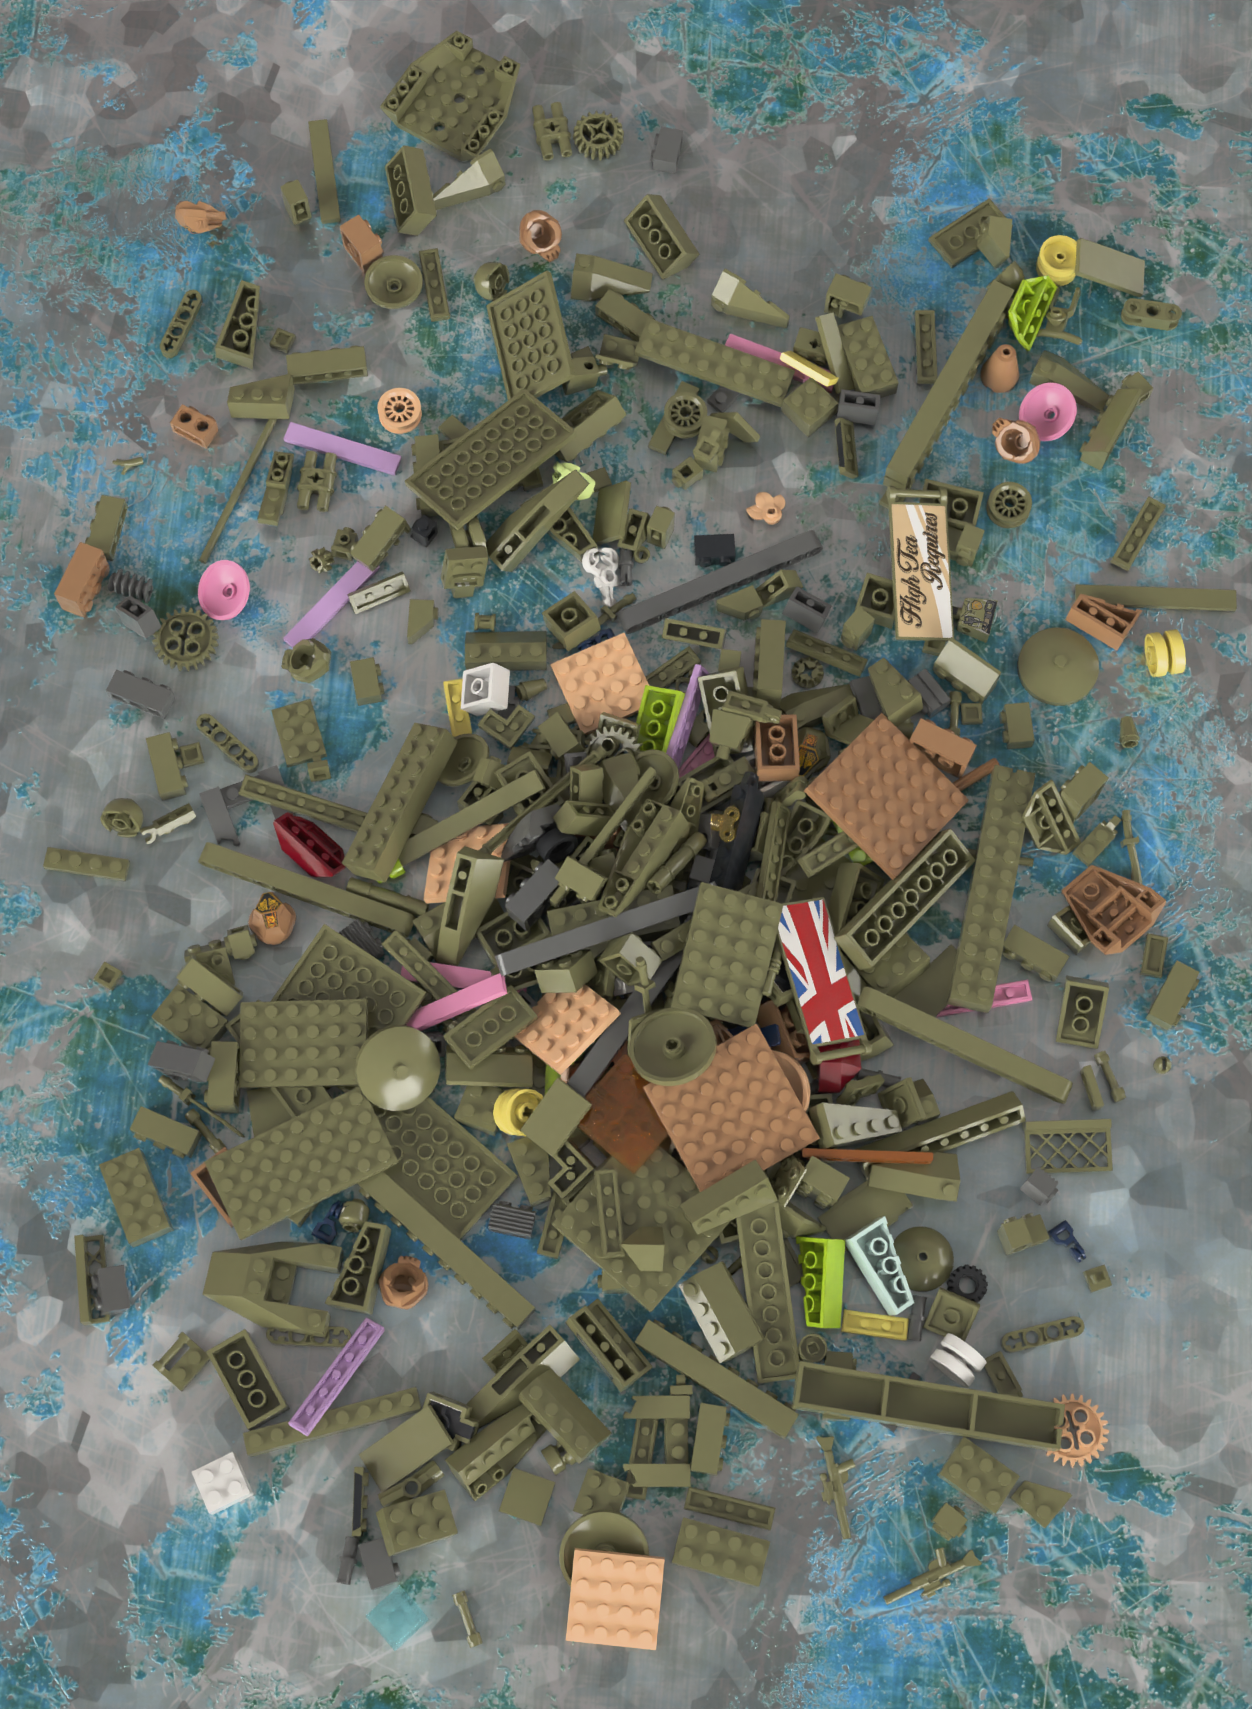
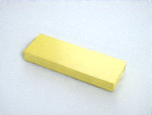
(808, 368)
(458, 718)
(875, 1325)

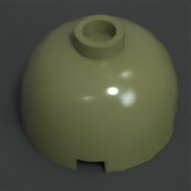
(1010, 277)
(491, 280)
(122, 816)

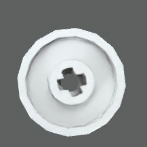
(957, 1360)

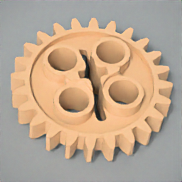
(1092, 1426)

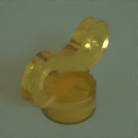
(724, 823)

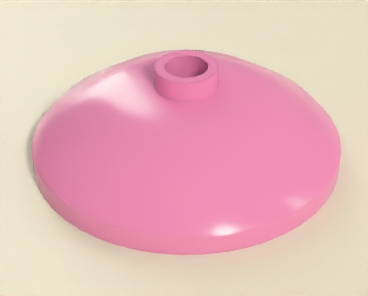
(1044, 401)
(216, 589)

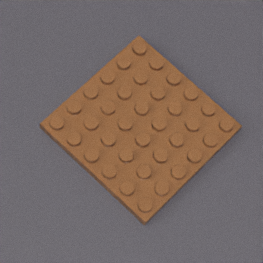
(886, 796)
(733, 1112)

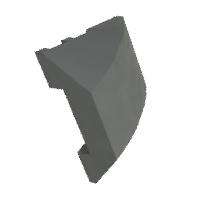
(529, 831)

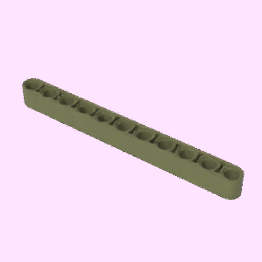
(306, 889)
(964, 1045)

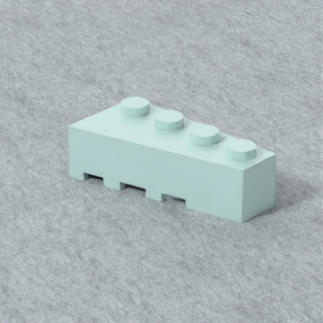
(879, 1263)

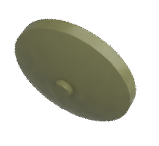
(1058, 666)
(673, 1046)
(397, 1067)
(604, 1532)

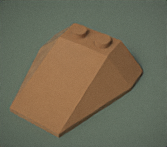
(1112, 908)

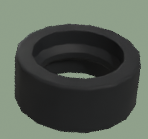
(556, 845)

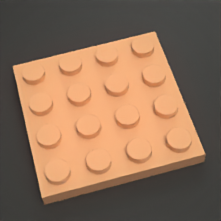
(601, 681)
(443, 859)
(567, 1026)
(615, 1598)

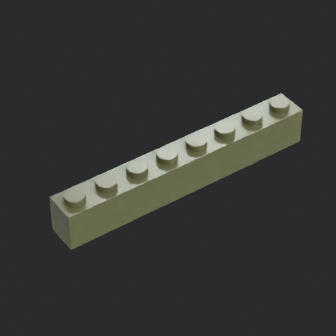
(953, 1128)
(716, 1379)
(335, 1421)

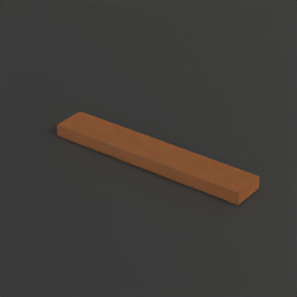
(867, 1156)

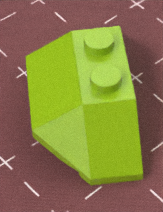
(1030, 308)

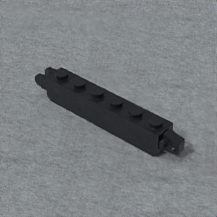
(733, 856)

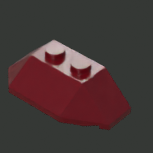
(309, 846)
(837, 1072)

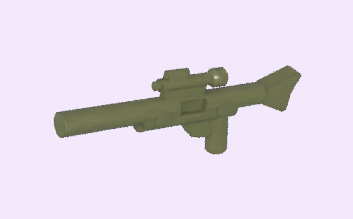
(834, 1488)
(930, 1580)

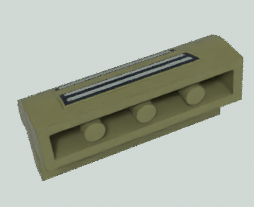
(608, 1345)

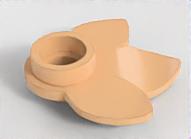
(766, 506)

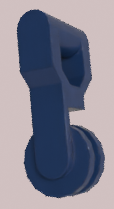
(588, 643)
(335, 1209)
(1077, 1252)

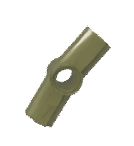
(424, 1478)

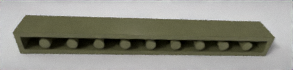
(448, 1248)

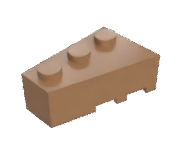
(1103, 620)

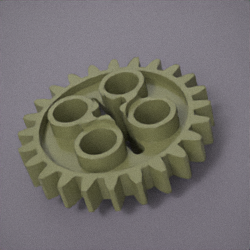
(203, 641)
(617, 737)

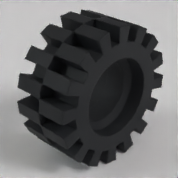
(973, 1273)

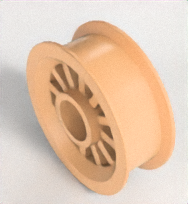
(405, 400)

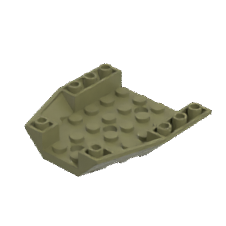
(432, 83)

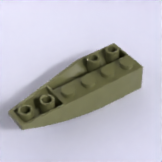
(532, 521)
(689, 802)
(641, 854)
(467, 902)
(503, 1390)
(495, 1451)

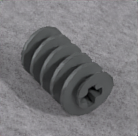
(131, 586)

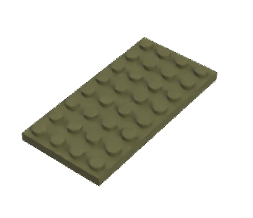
(490, 459)
(301, 1162)
(443, 1165)

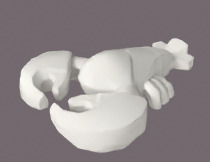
(603, 573)

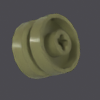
(471, 537)

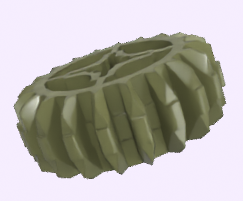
(600, 142)

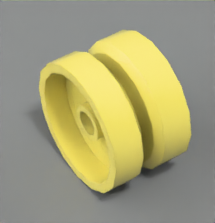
(1057, 259)
(1165, 653)
(514, 1109)

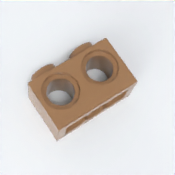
(191, 429)

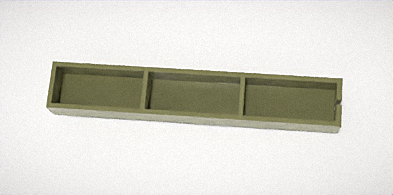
(949, 387)
(990, 890)
(928, 1406)

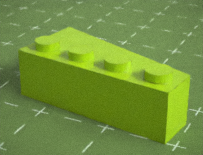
(823, 1280)

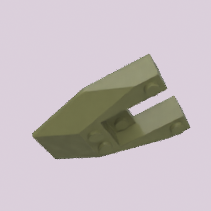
(261, 1279)

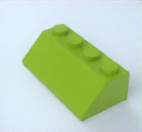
(658, 717)

